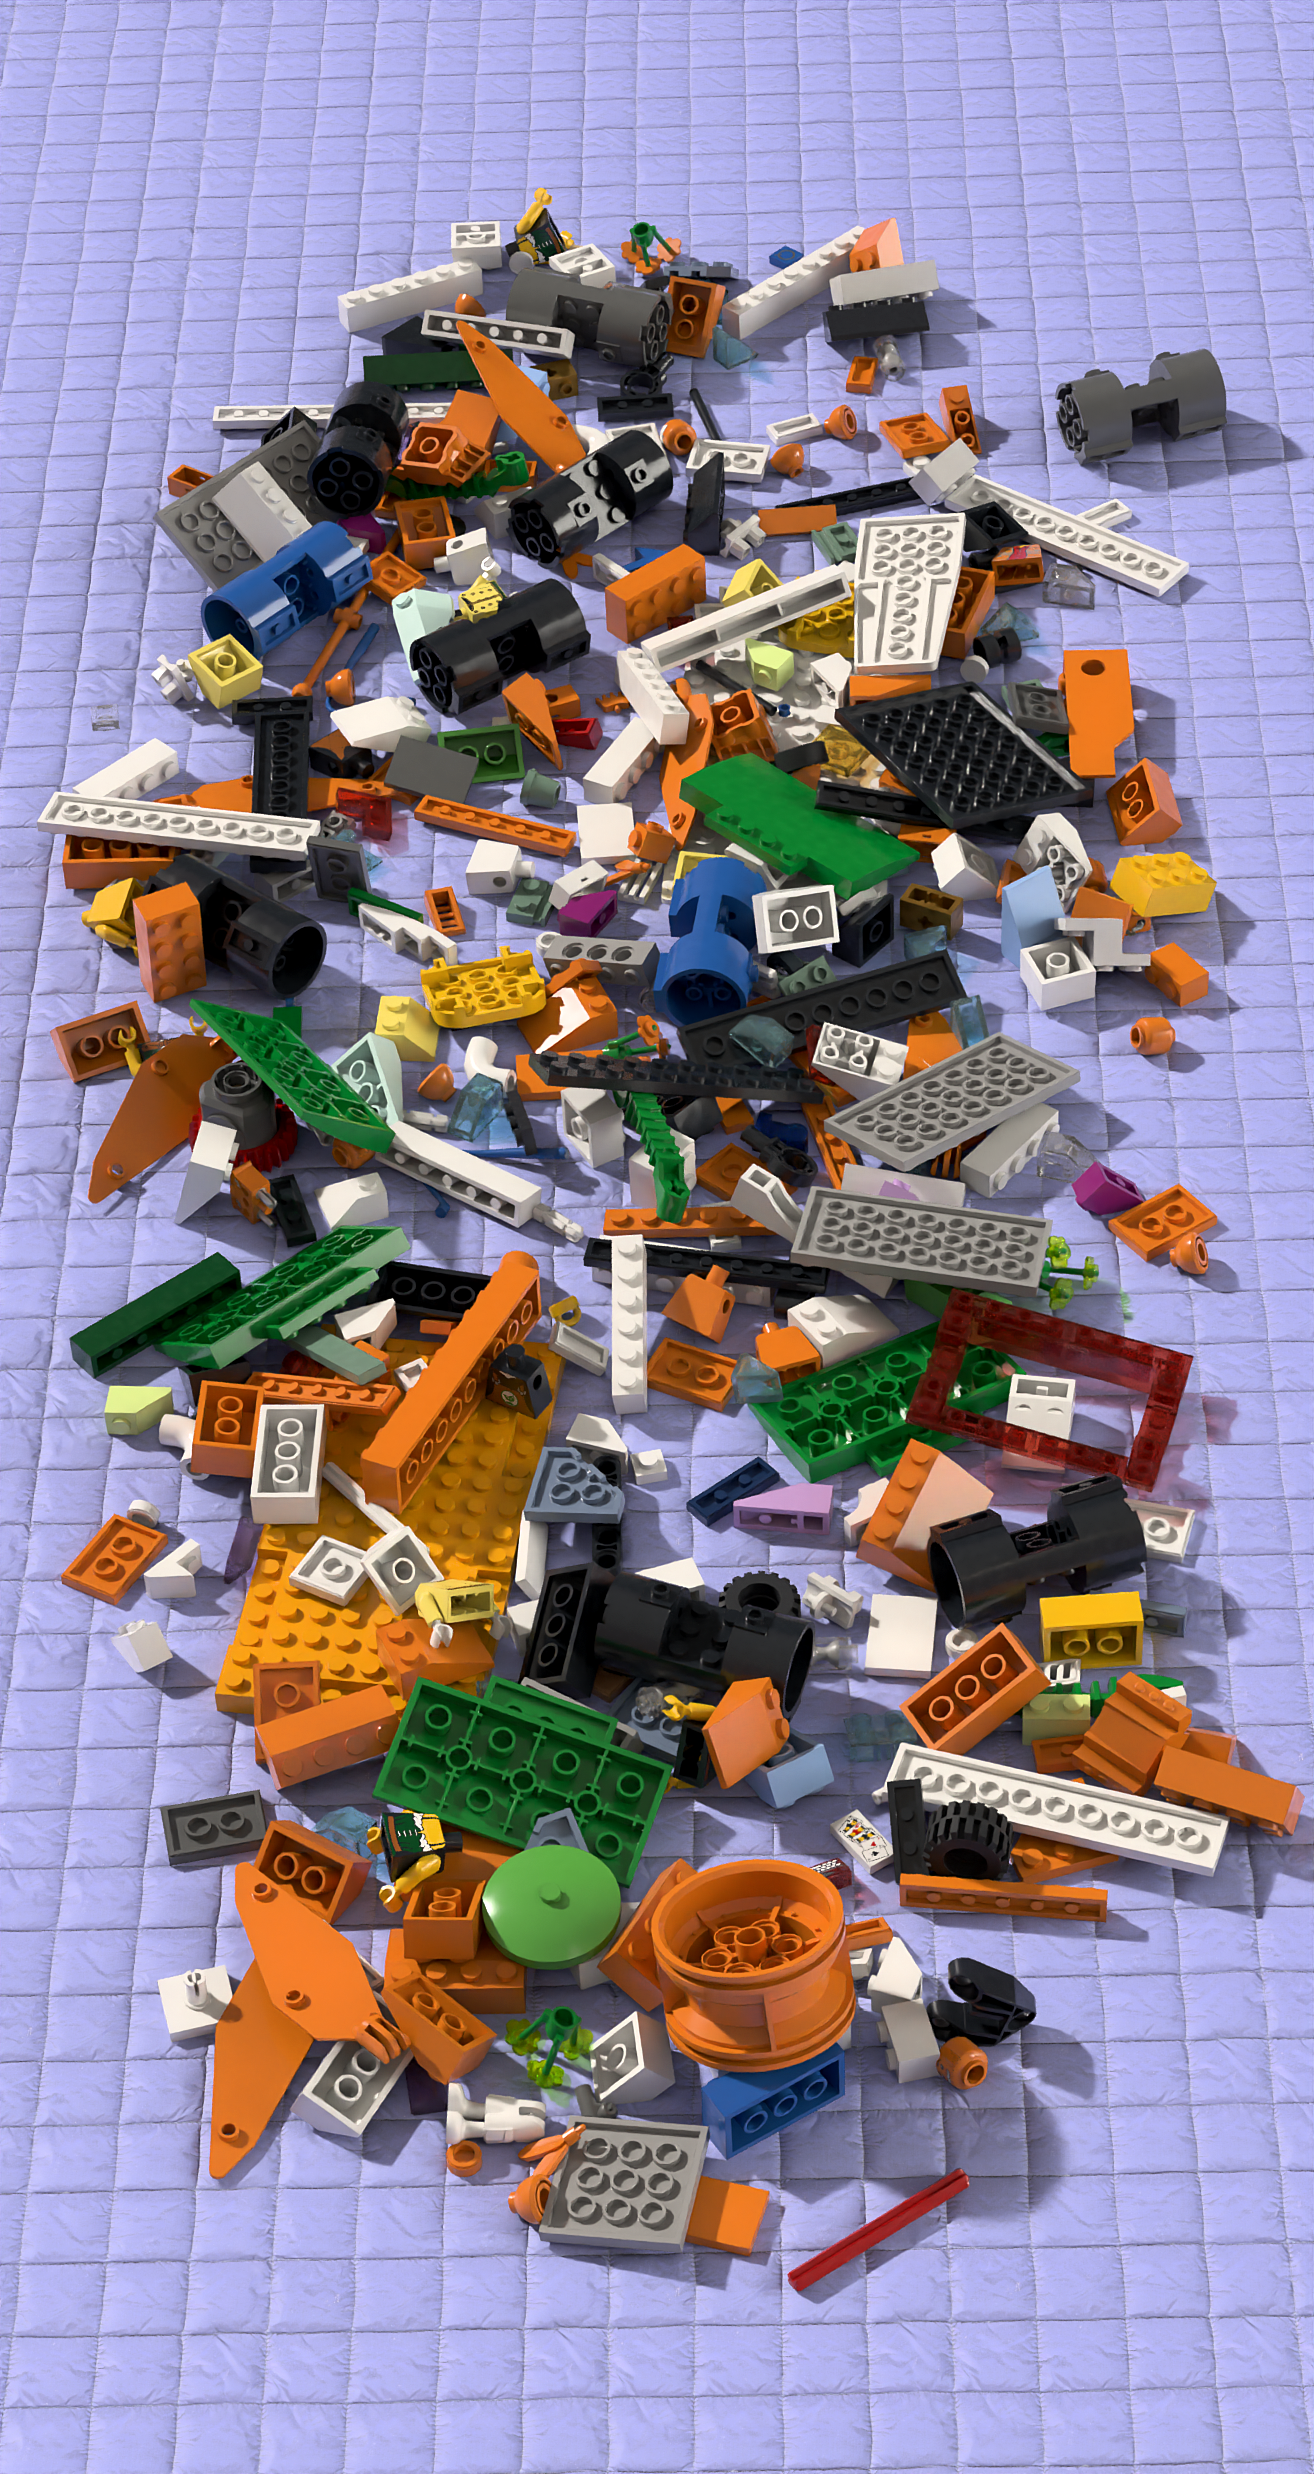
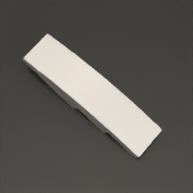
(402, 933)

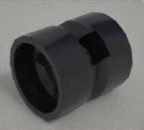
(998, 648)

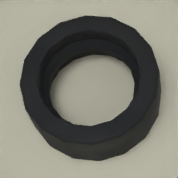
(801, 756)

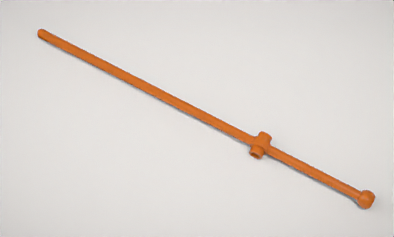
(346, 619)

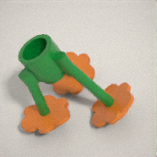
(641, 238)
(651, 1035)

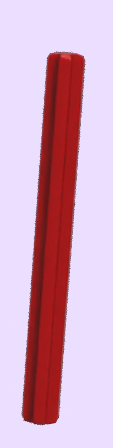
(878, 2229)

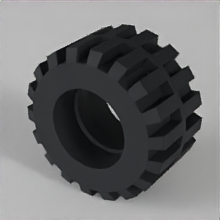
(762, 1591)
(968, 1841)

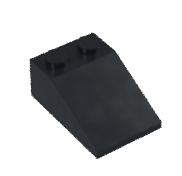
(687, 1114)

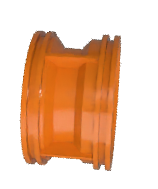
(754, 1965)

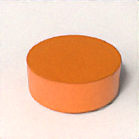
(464, 2158)

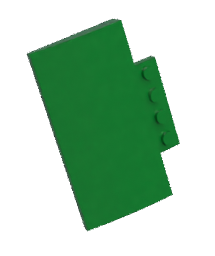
(778, 823)
(298, 1076)
(287, 1296)
(861, 1405)
(517, 1759)

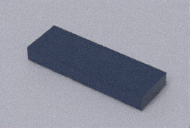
(743, 1483)

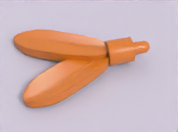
(570, 565)
(626, 869)
(552, 2149)

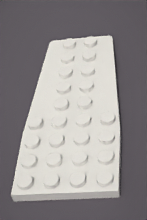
(905, 590)

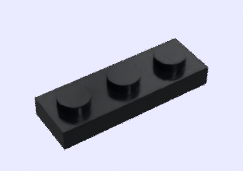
(635, 407)
(244, 710)
(520, 1123)
(291, 1211)
(907, 1827)

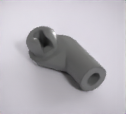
(589, 2107)

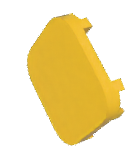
(823, 630)
(483, 990)

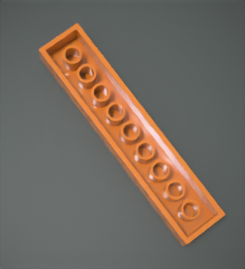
(449, 1388)

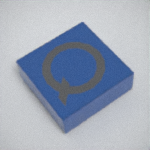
(785, 257)

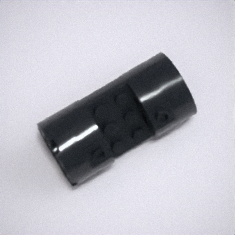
(357, 451)
(590, 499)
(470, 661)
(249, 929)
(1086, 1539)
(664, 1634)

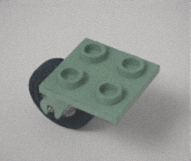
(799, 975)

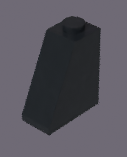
(409, 340)

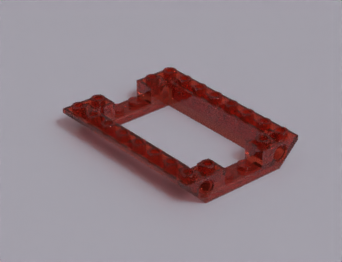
(1060, 1345)

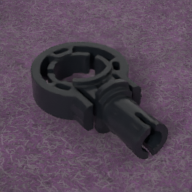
(650, 377)
(779, 1157)

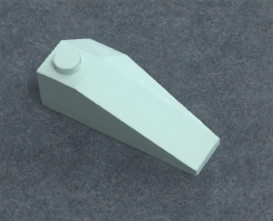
(419, 614)
(375, 1074)

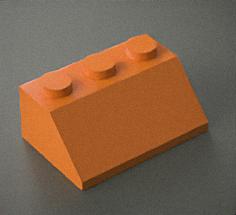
(1144, 805)
(92, 1044)
(312, 1868)

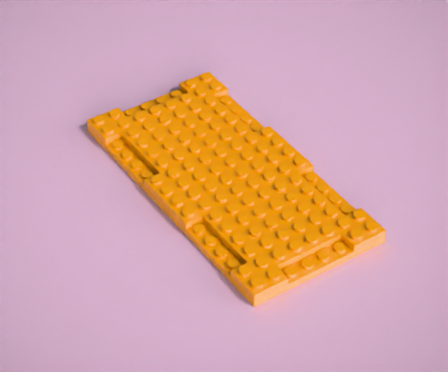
(461, 1512)

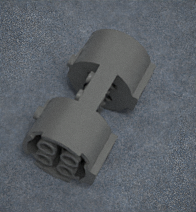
(619, 323)
(1181, 394)

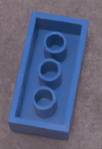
(756, 2105)

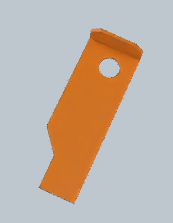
(1097, 709)

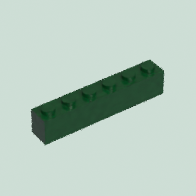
(425, 370)
(154, 1315)

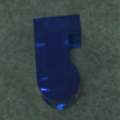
(790, 1134)

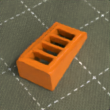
(439, 897)

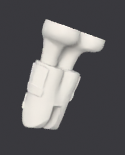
(504, 2118)

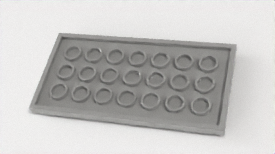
(209, 537)
(951, 1101)
(922, 1241)

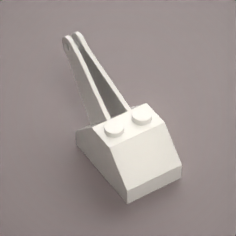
(796, 918)

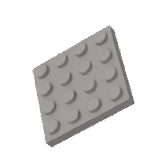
(626, 2185)

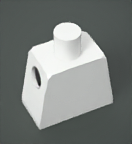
(465, 557)
(496, 868)

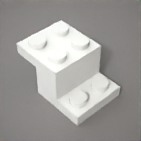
(479, 242)
(587, 262)
(1102, 943)

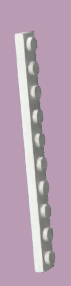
(267, 416)

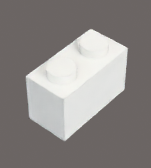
(909, 2040)

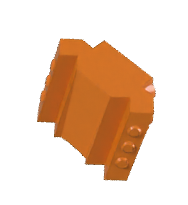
(440, 456)
(742, 728)
(1131, 1736)

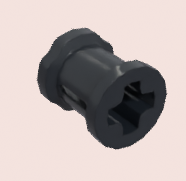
(983, 560)

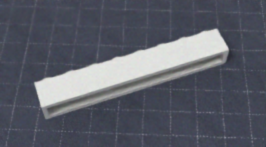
(789, 287)
(747, 618)

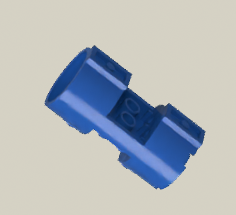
(288, 590)
(711, 962)

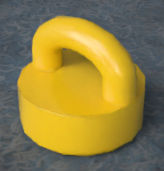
(564, 1306)

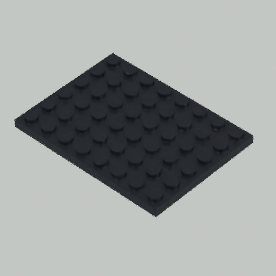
(963, 755)

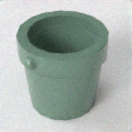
(539, 790)

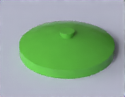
(551, 1907)

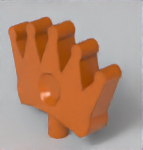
(614, 703)

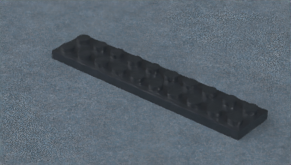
(280, 776)
(854, 1003)
(675, 1078)

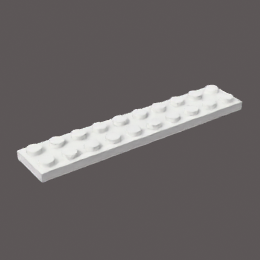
(1075, 537)
(178, 826)
(1069, 1809)

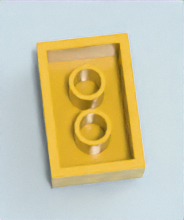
(1163, 884)
(1092, 1628)

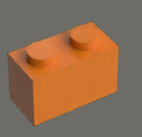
(1177, 975)

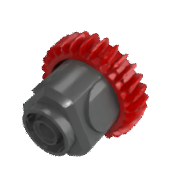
(247, 1104)

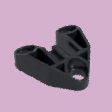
(993, 2008)

